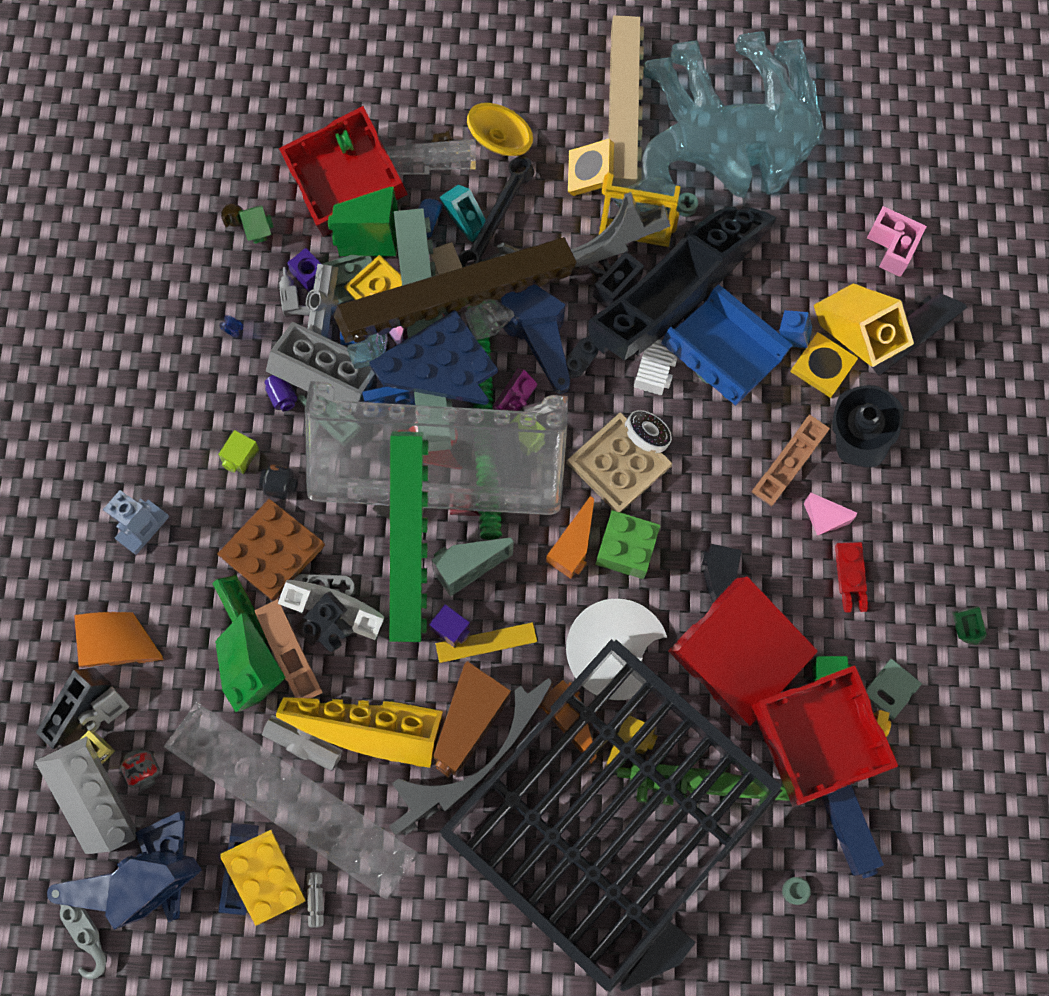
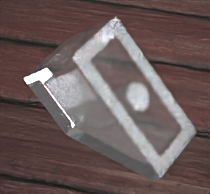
(488, 318)

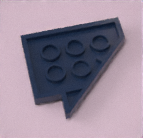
(438, 362)

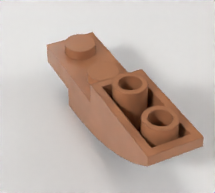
(288, 650)

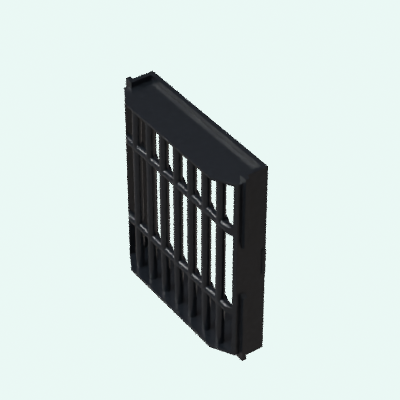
(691, 719)

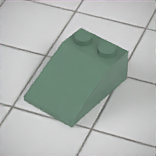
(469, 561)

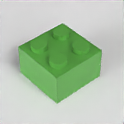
(627, 544)

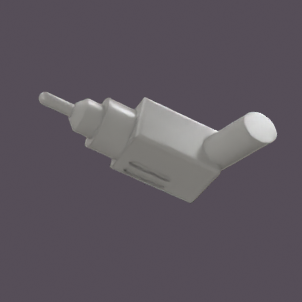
(290, 297)

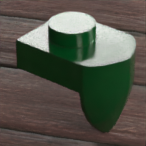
(970, 625)

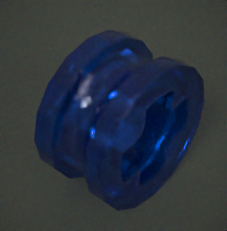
(231, 326)

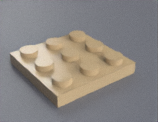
(617, 466)

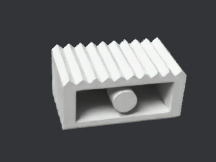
(654, 369)

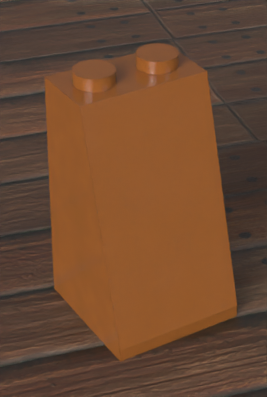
(470, 716)

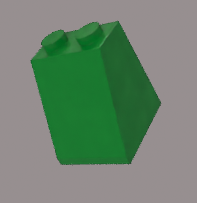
(365, 224)

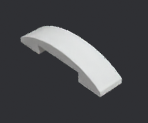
(305, 595)

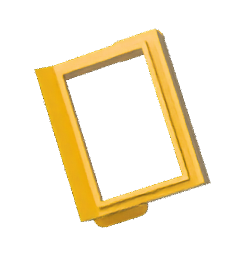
(658, 238)

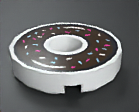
(658, 433)

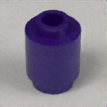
(280, 393)

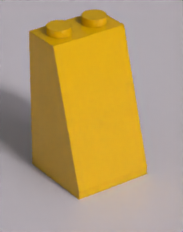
(865, 322)

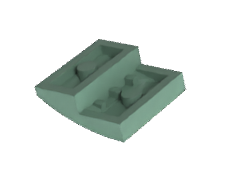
(348, 269)

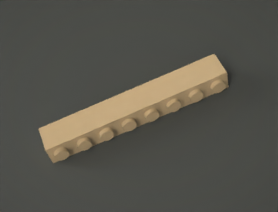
(625, 97)

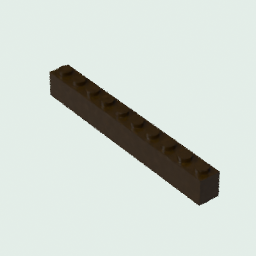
(454, 290)

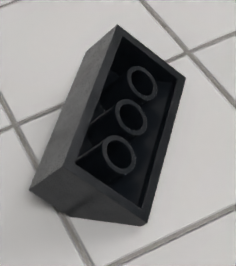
(924, 323)

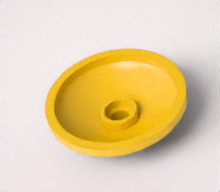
(499, 129)

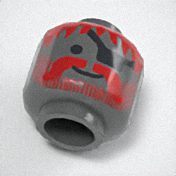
(140, 769)

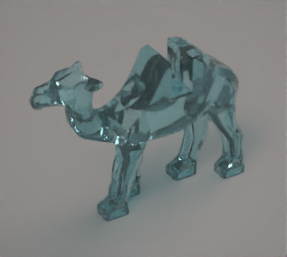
(736, 135)

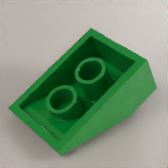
(246, 665)

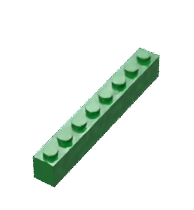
(406, 536)

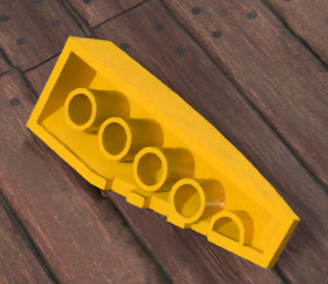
(381, 731)

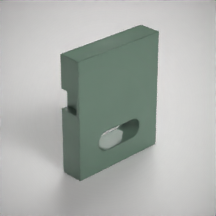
(896, 685)

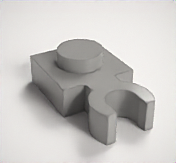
(106, 708)

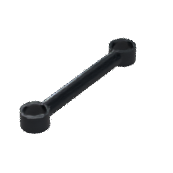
(499, 209)

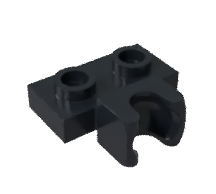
(324, 623)

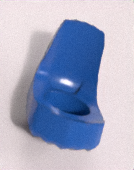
(432, 209)

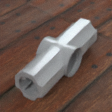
(322, 300)
(302, 743)

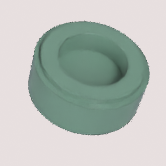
(796, 891)

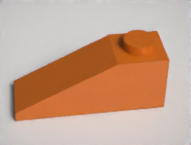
(571, 548)
(567, 717)

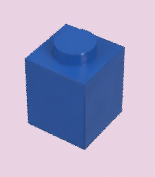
(796, 328)

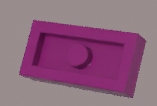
(516, 392)

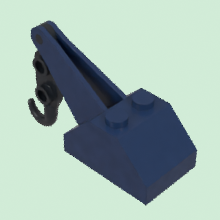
(538, 322)

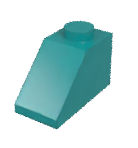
(464, 211)

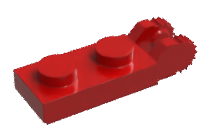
(851, 574)

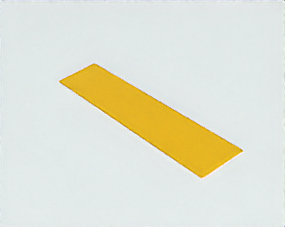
(487, 642)

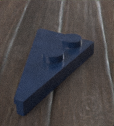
(168, 837)

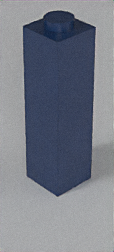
(852, 832)

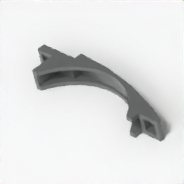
(626, 227)
(425, 799)

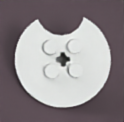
(598, 624)

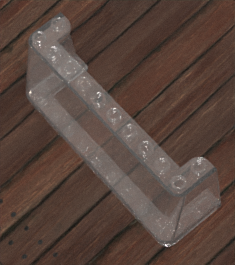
(473, 457)

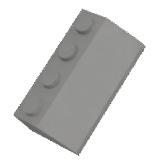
(308, 357)
(87, 797)

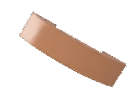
(790, 460)

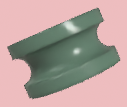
(692, 200)

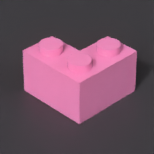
(899, 236)

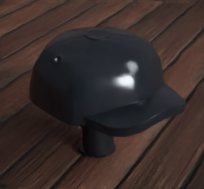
(866, 425)

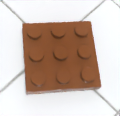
(271, 549)

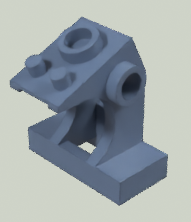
(133, 518)

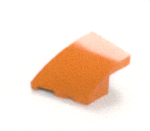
(112, 640)

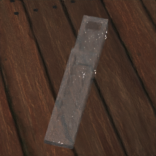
(433, 156)

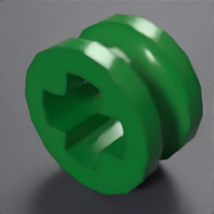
(344, 141)

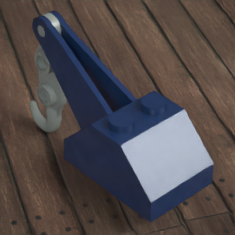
(125, 896)

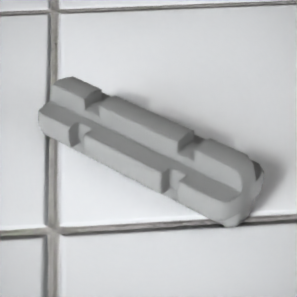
(315, 899)

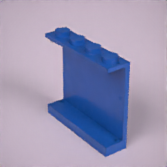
(727, 345)

